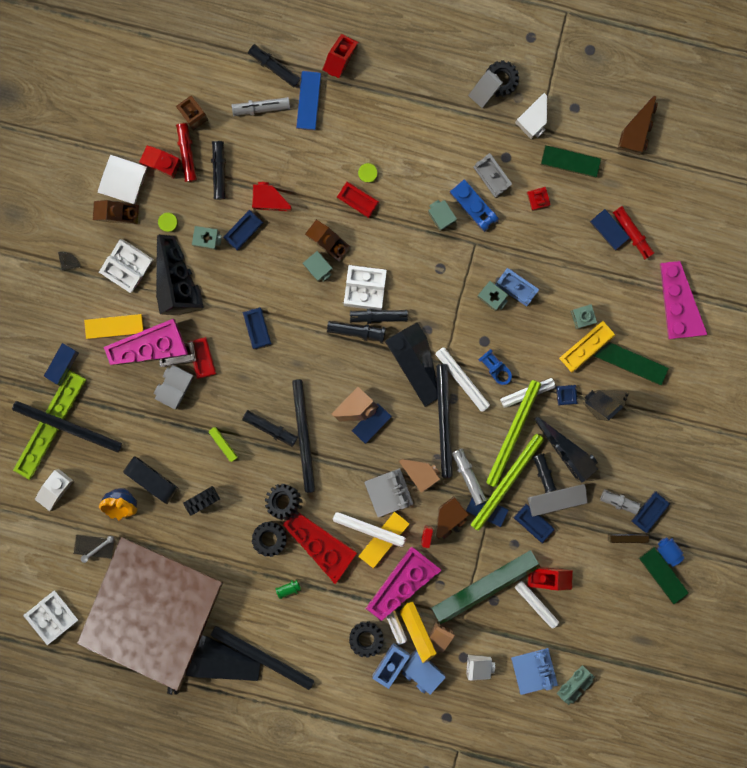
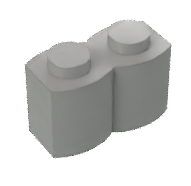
(173, 387)

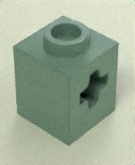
(441, 214)
(200, 232)
(318, 267)
(485, 297)
(583, 316)

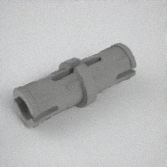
(620, 502)

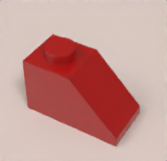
(339, 56)
(160, 161)
(268, 198)
(551, 579)

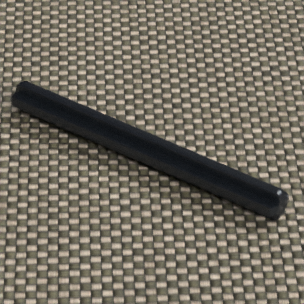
(444, 420)
(66, 426)
(303, 436)
(262, 657)

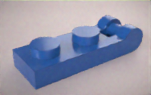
(473, 205)

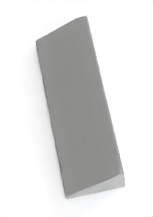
(557, 500)

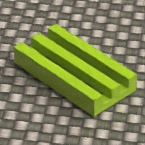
(222, 443)

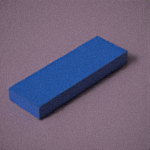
(308, 100)

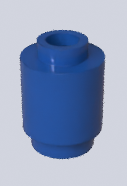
(670, 551)

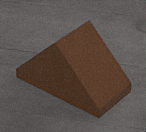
(192, 112)

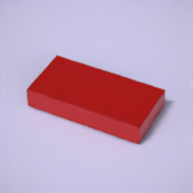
(357, 199)
(204, 365)
(426, 536)

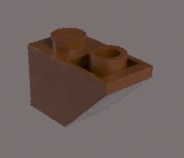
(115, 212)
(327, 240)
(449, 516)

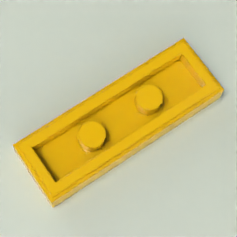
(113, 326)
(587, 346)
(376, 547)
(417, 632)

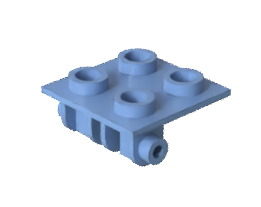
(534, 671)

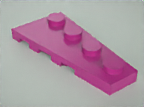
(680, 307)
(151, 344)
(406, 578)

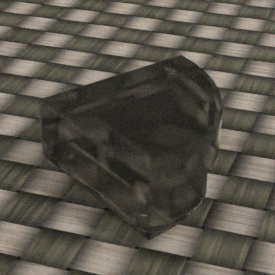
(68, 261)

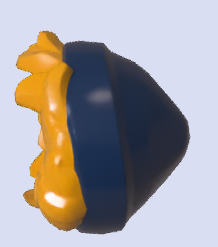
(118, 504)

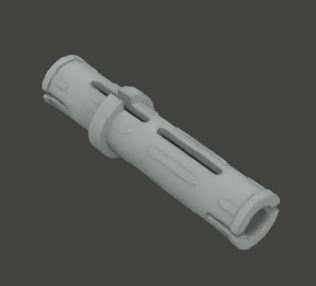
(260, 106)
(469, 476)

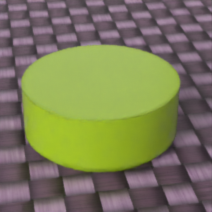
(367, 173)
(167, 222)

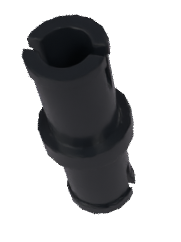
(544, 473)

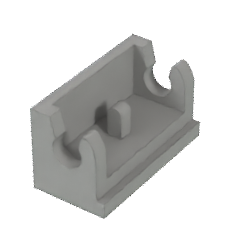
(492, 175)

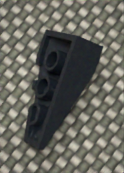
(174, 285)
(414, 357)
(605, 403)
(576, 459)
(221, 662)

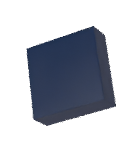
(566, 395)

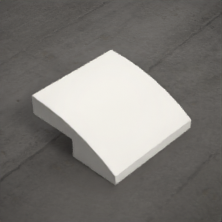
(122, 179)
(126, 265)
(365, 287)
(50, 617)

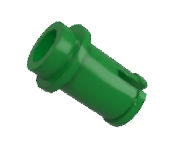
(288, 589)

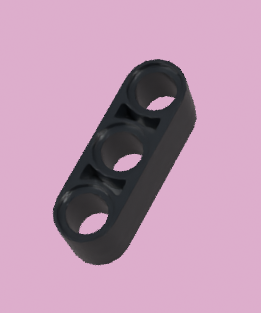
(150, 480)

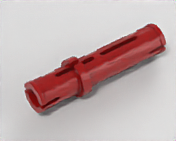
(186, 152)
(633, 232)

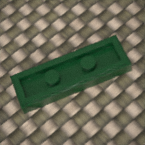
(570, 161)
(663, 575)

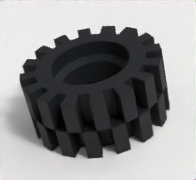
(512, 74)
(274, 497)
(201, 501)
(266, 550)
(363, 650)

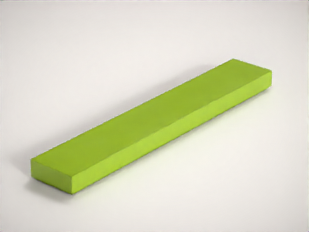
(45, 433)

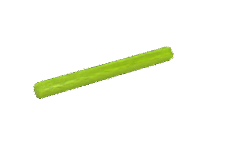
(513, 433)
(507, 482)

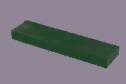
(632, 363)

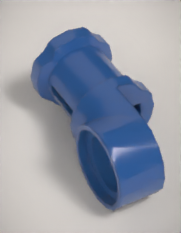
(496, 368)

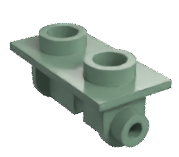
(569, 691)

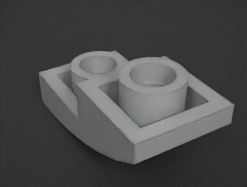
(485, 88)

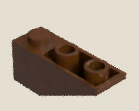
(634, 134)

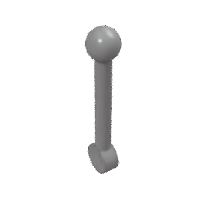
(84, 558)

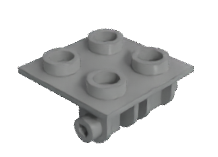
(388, 492)

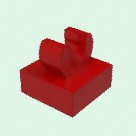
(538, 198)

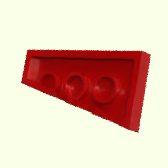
(323, 547)

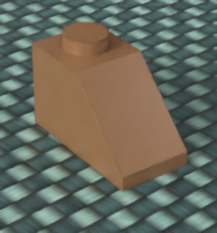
(355, 407)
(421, 473)
(440, 637)

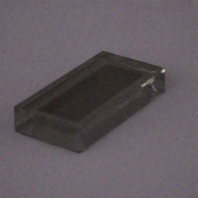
(86, 544)

